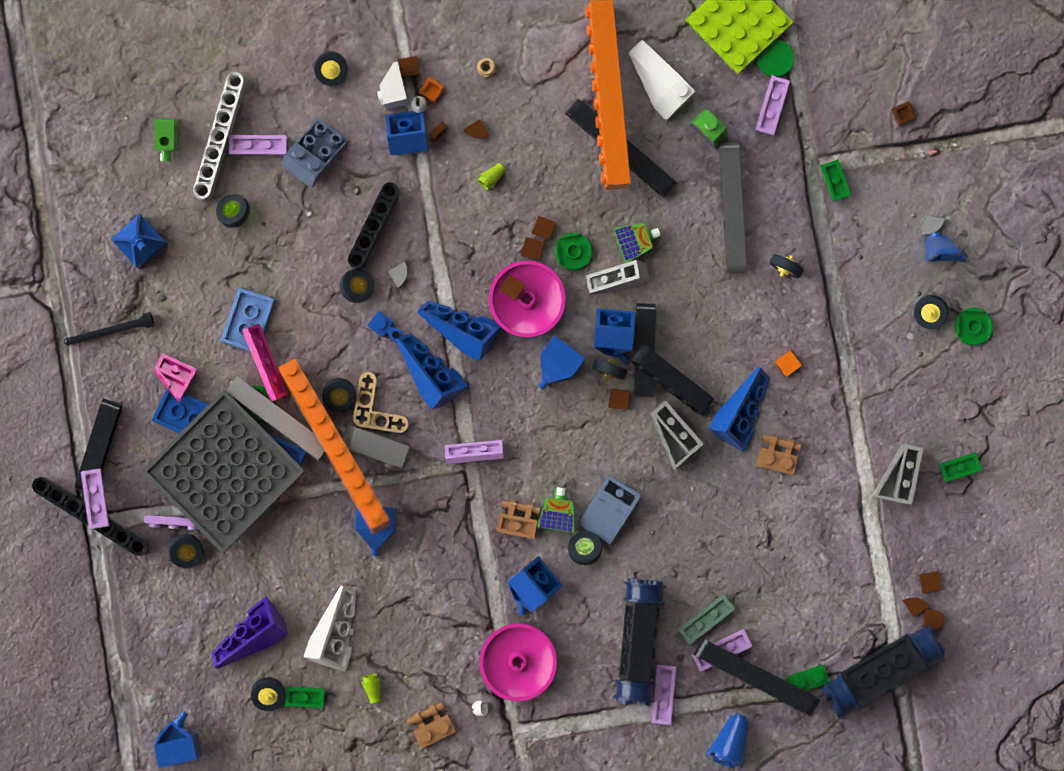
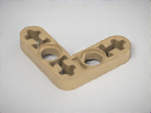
(371, 415)

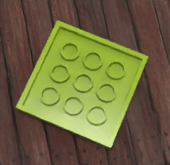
(739, 28)

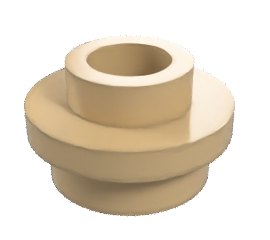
(486, 61)

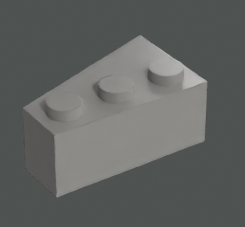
(675, 435)
(375, 447)
(901, 476)

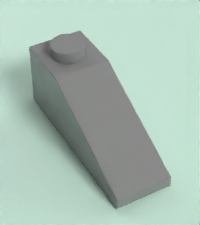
(618, 277)

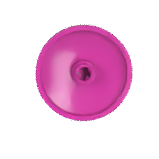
(537, 306)
(518, 662)

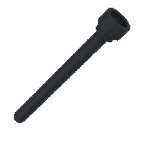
(145, 320)

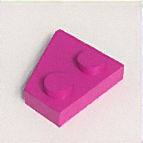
(174, 375)

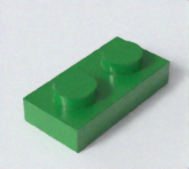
(835, 180)
(960, 467)
(809, 678)
(304, 697)

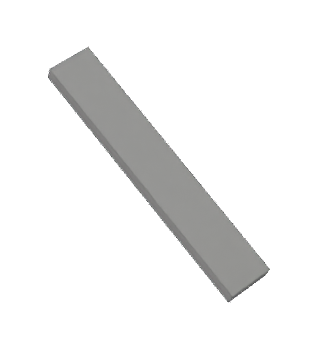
(275, 417)

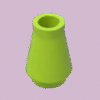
(490, 177)
(372, 687)

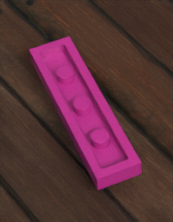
(265, 362)

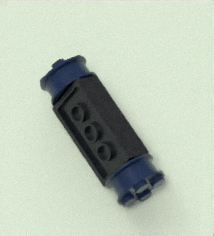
(638, 642)
(883, 671)

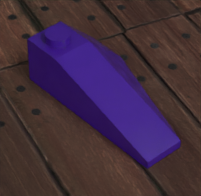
(258, 631)

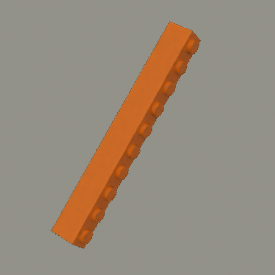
(608, 94)
(334, 446)

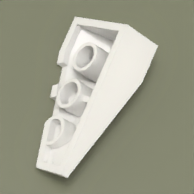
(661, 82)
(332, 635)

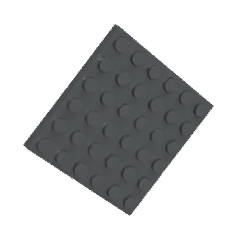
(223, 471)

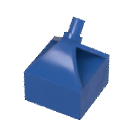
(139, 241)
(614, 332)
(558, 362)
(377, 540)
(533, 585)
(177, 743)

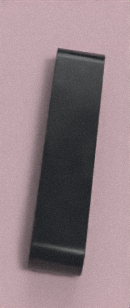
(373, 216)
(644, 336)
(672, 380)
(100, 438)

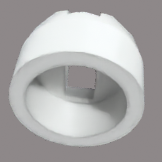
(422, 104)
(480, 708)

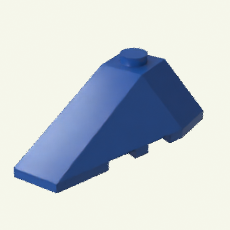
(943, 249)
(468, 333)
(433, 379)
(736, 417)

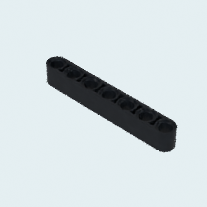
(638, 161)
(81, 515)
(756, 677)

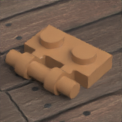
(777, 460)
(517, 525)
(433, 731)

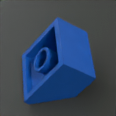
(406, 133)

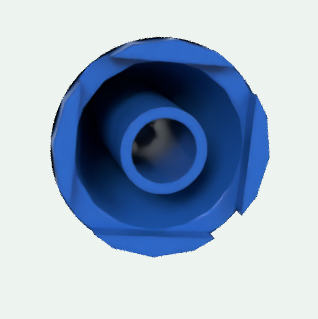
(730, 743)

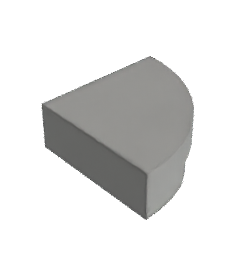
(932, 224)
(399, 274)

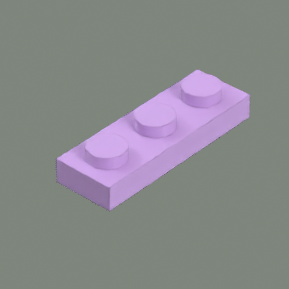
(772, 105)
(257, 144)
(474, 451)
(95, 498)
(172, 522)
(733, 643)
(663, 694)

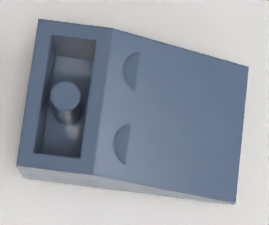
(314, 152)
(609, 509)

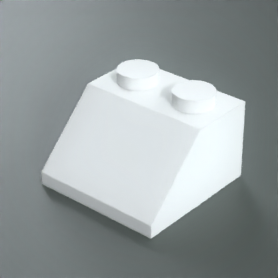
(392, 89)

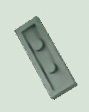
(706, 619)

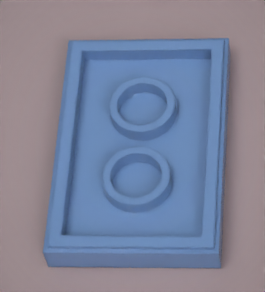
(247, 310)

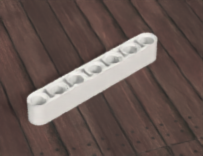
(217, 127)

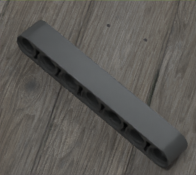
(732, 207)

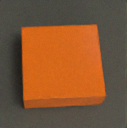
(431, 90)
(788, 363)

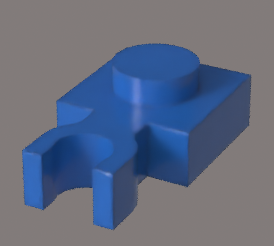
(382, 324)

